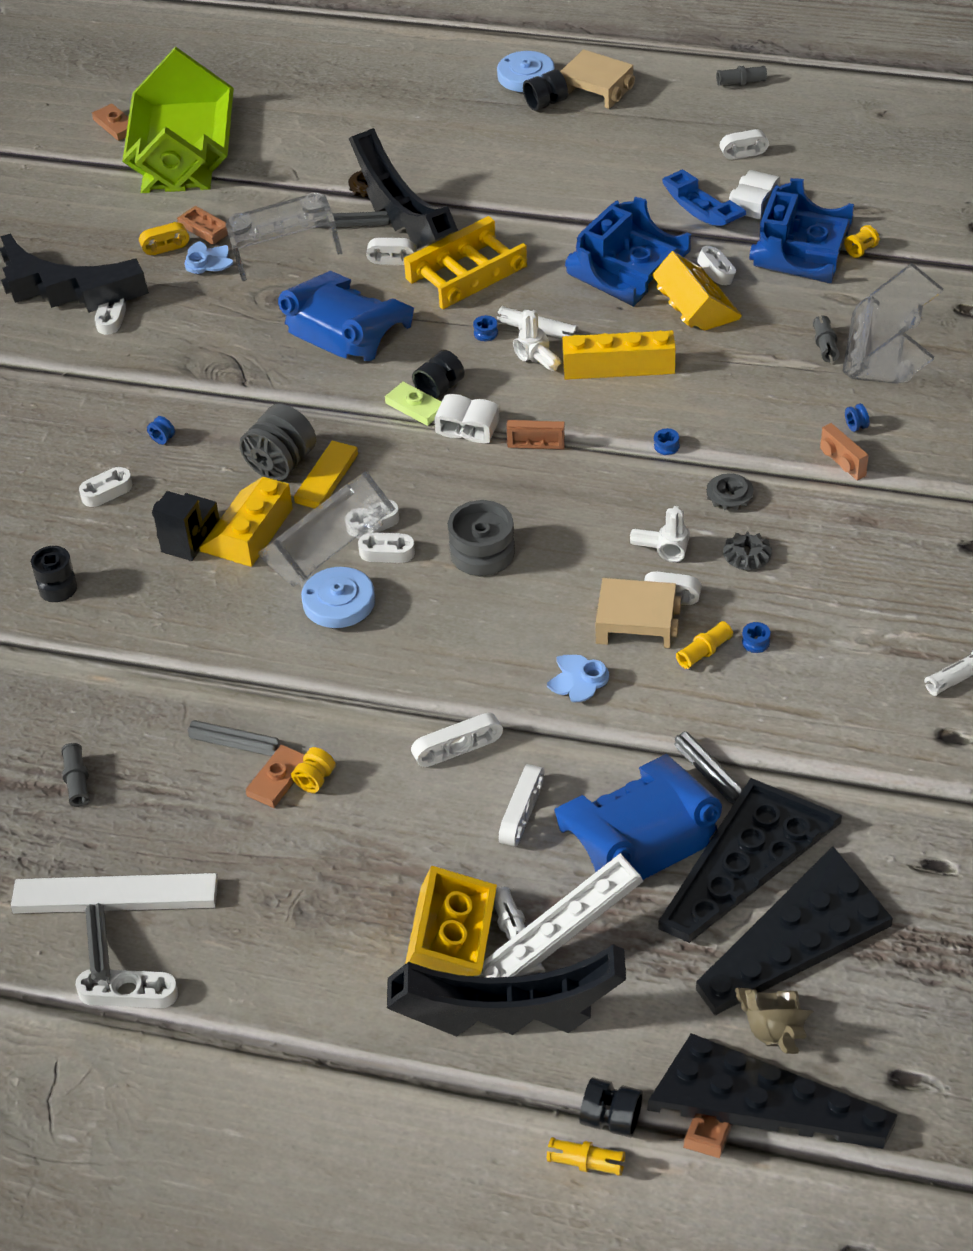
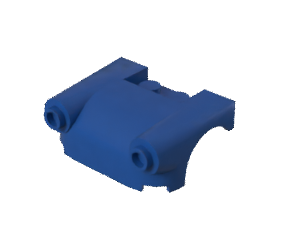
(800, 235)
(623, 251)
(340, 317)
(647, 820)

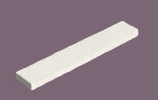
(115, 893)
(563, 920)

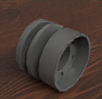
(277, 442)

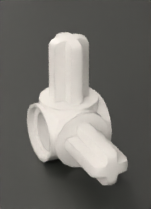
(534, 343)
(670, 540)

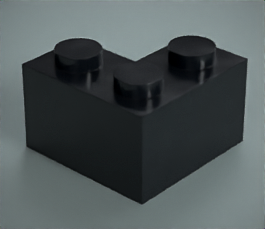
(183, 523)

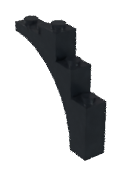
(389, 191)
(92, 285)
(506, 1003)

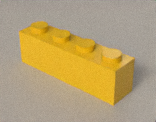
(618, 354)

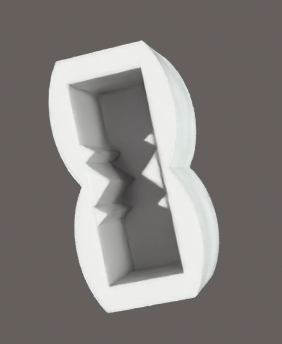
(754, 192)
(467, 418)

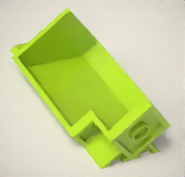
(178, 125)

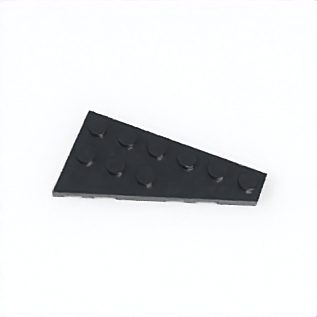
(749, 848)
(808, 924)
(762, 1096)

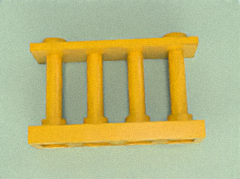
(457, 246)

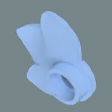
(210, 259)
(578, 677)

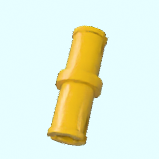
(704, 644)
(586, 1156)

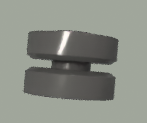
(481, 537)

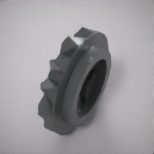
(736, 484)
(736, 554)

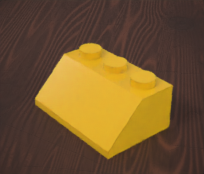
(694, 293)
(250, 522)
(451, 923)

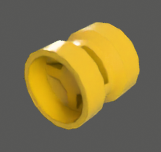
(311, 772)

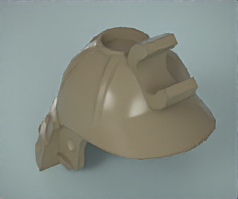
(774, 1017)

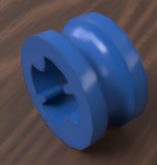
(485, 328)
(857, 417)
(161, 430)
(670, 441)
(763, 640)

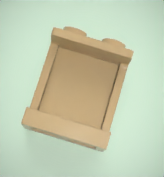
(599, 75)
(637, 609)

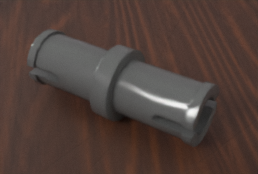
(741, 75)
(826, 338)
(75, 774)

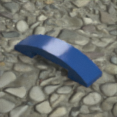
(701, 205)

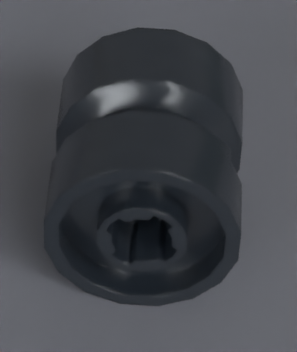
(545, 90)
(438, 374)
(54, 573)
(624, 1108)

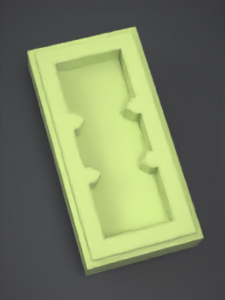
(413, 403)

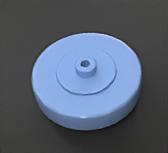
(522, 66)
(338, 597)

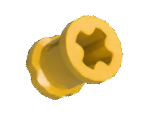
(861, 241)

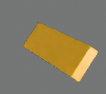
(326, 474)

